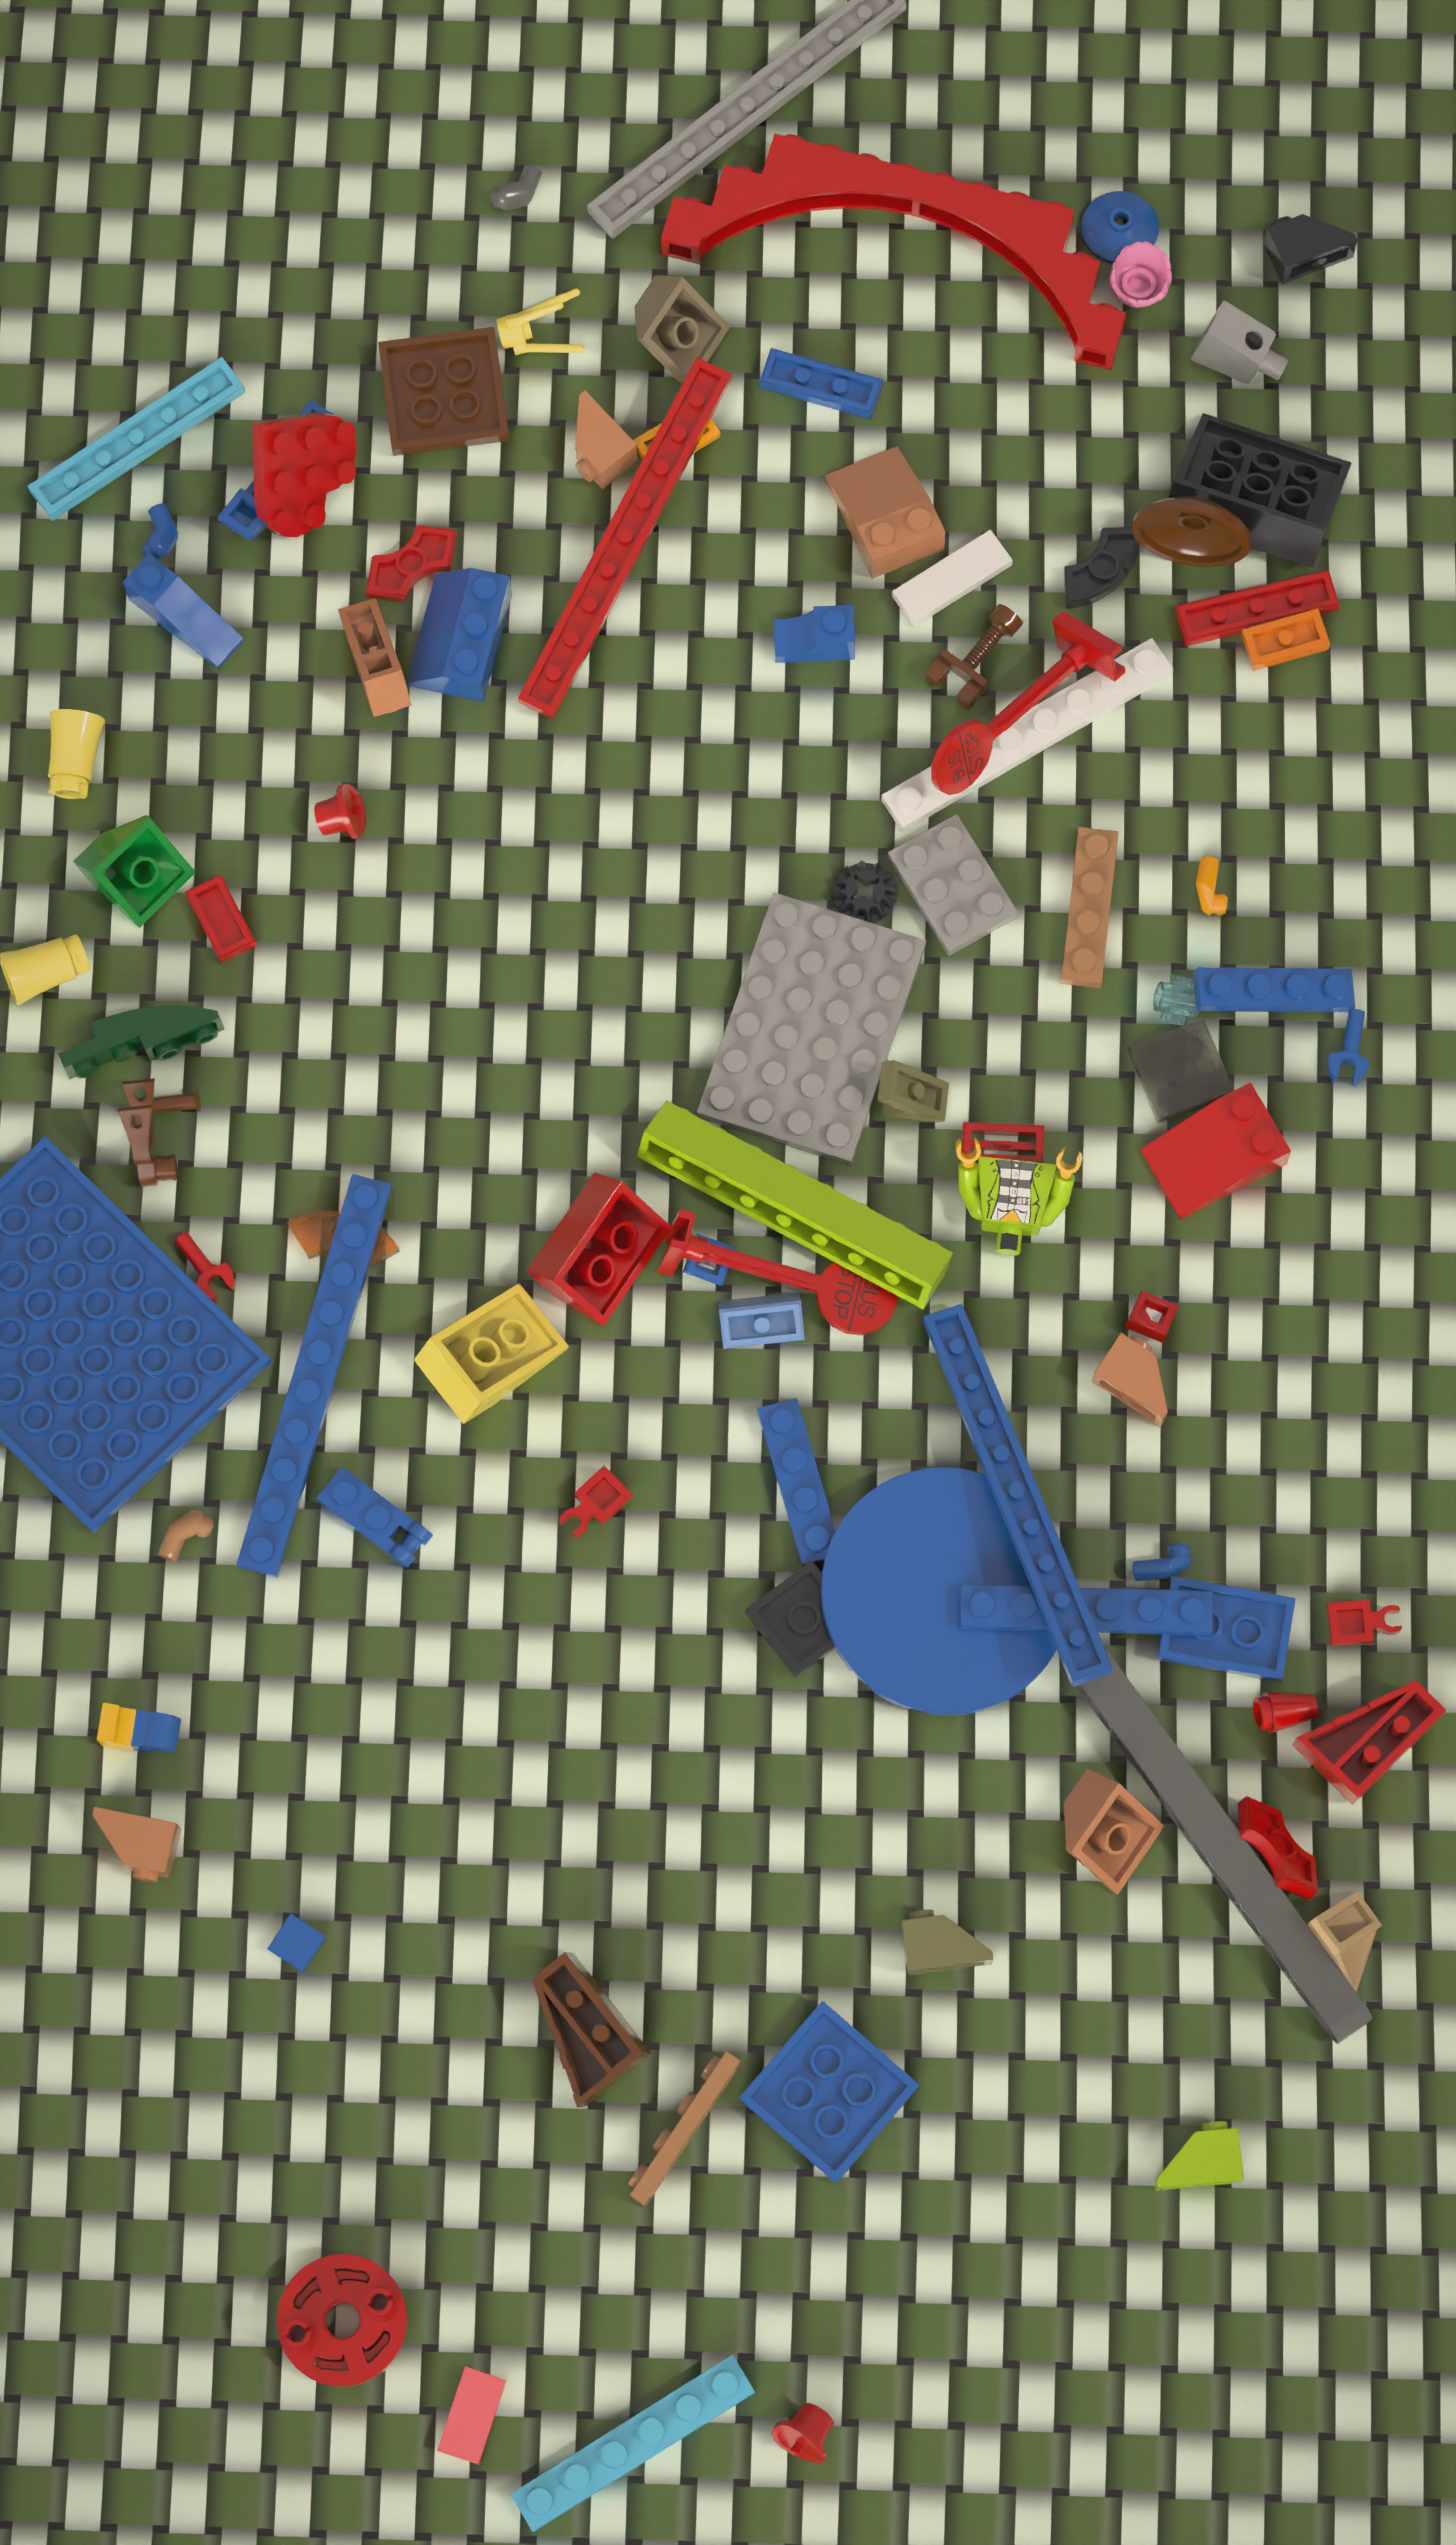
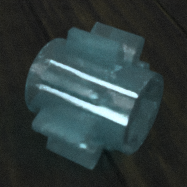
(1175, 999)

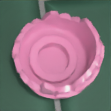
(1141, 275)

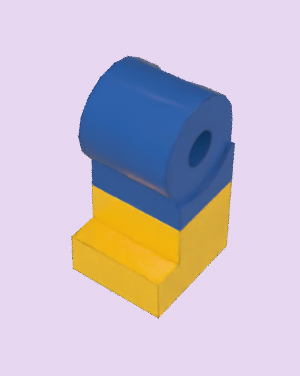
(138, 1729)

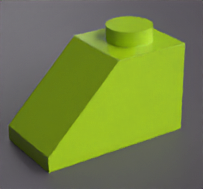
(1205, 2160)

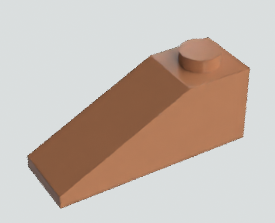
(375, 657)

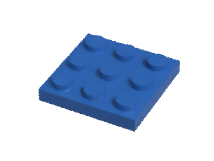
(829, 2092)

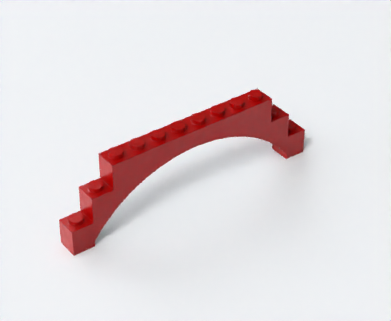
(824, 177)

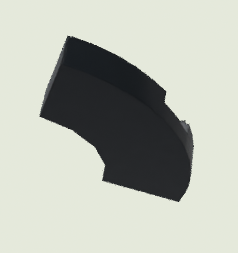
(1102, 570)

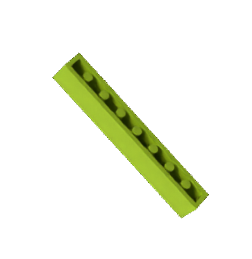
(794, 1204)

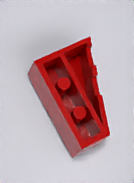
(1367, 1742)

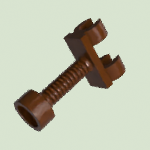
(1003, 622)

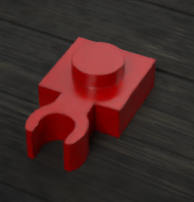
(599, 1498)
(1354, 1622)

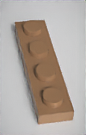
(1089, 907)
(693, 2112)

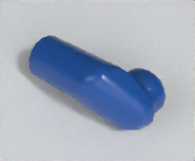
(164, 534)
(1164, 1567)

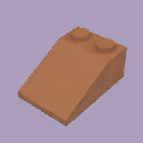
(887, 512)

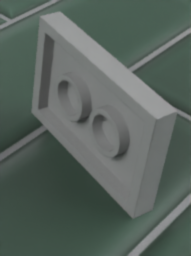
(952, 885)

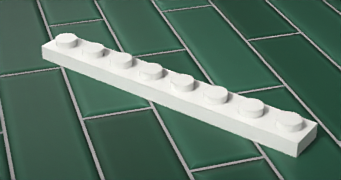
(1037, 730)

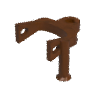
(142, 1135)

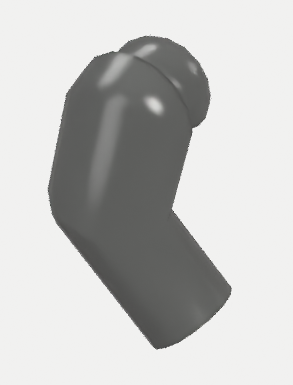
(518, 193)

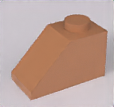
(601, 444)
(1133, 1377)
(141, 1842)

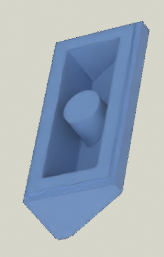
(761, 1320)

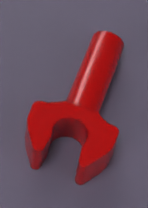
(206, 1270)

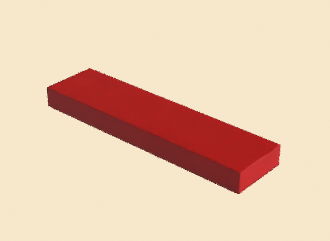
(1235, 611)

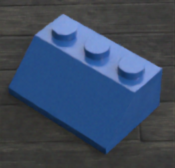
(461, 633)

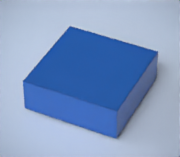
(297, 1943)

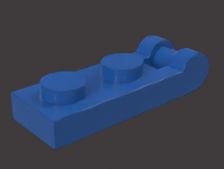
(373, 1516)

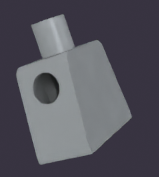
(1238, 346)

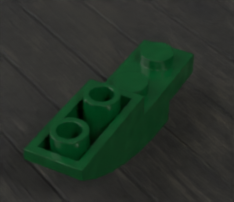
(155, 1028)

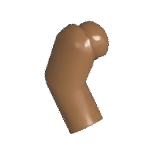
(182, 1529)

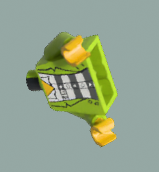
(1014, 1194)

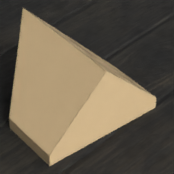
(1347, 1935)

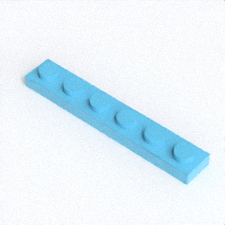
(136, 439)
(632, 2443)

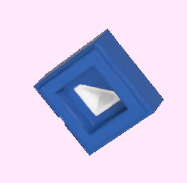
(706, 1270)

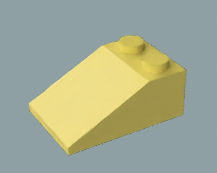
(490, 1352)

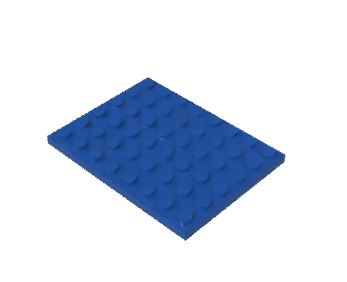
(101, 1341)

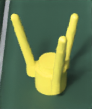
(516, 328)

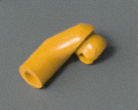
(1206, 886)

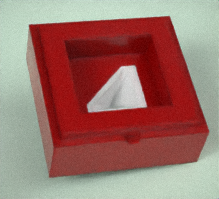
(1151, 1316)

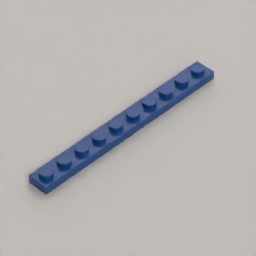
(314, 1376)
(1017, 1496)

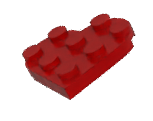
(297, 466)

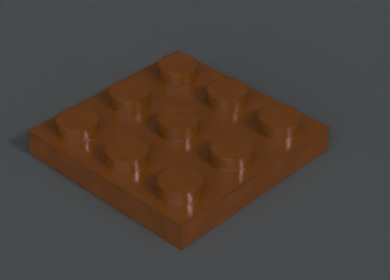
(443, 391)

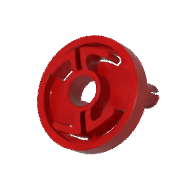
(306, 2332)

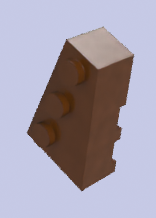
(587, 2027)

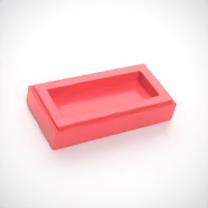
(471, 2415)

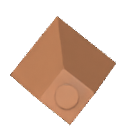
(1107, 1829)

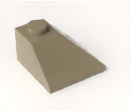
(677, 324)

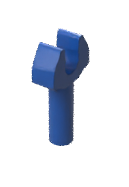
(1349, 1051)

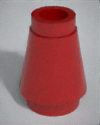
(1282, 1710)

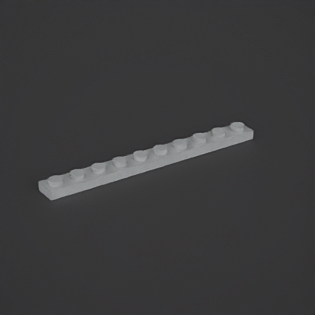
(740, 112)

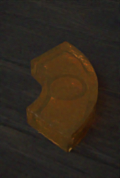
(317, 1230)

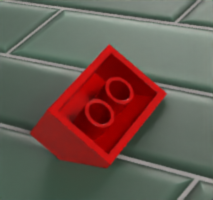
(599, 1248)

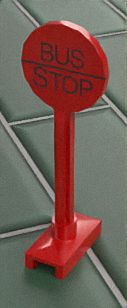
(970, 744)
(842, 1296)

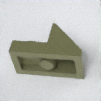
(911, 1093)

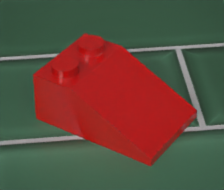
(1217, 1151)

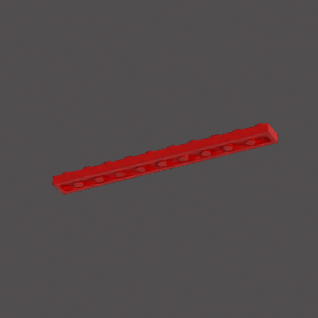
(624, 538)

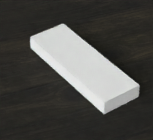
(952, 578)

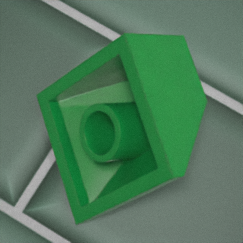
(135, 868)

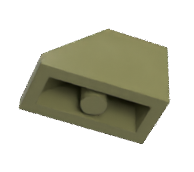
(939, 1945)

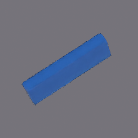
(821, 383)

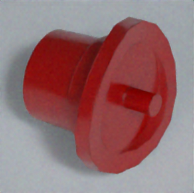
(342, 813)
(805, 2433)

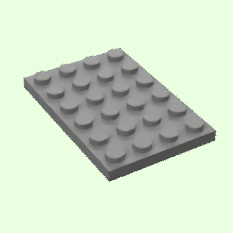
(811, 1028)

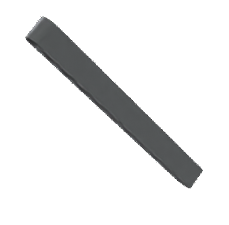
(1226, 1854)

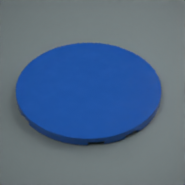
(897, 1595)

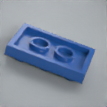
(1247, 1633)

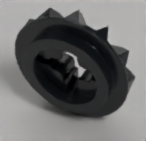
(861, 908)

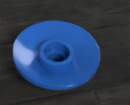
(1107, 238)

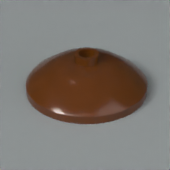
(1192, 532)

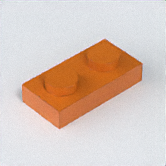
(1285, 639)

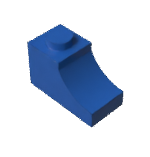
(819, 635)

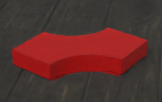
(426, 553)
(1266, 1831)

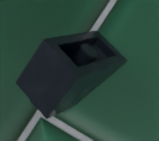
(1306, 246)

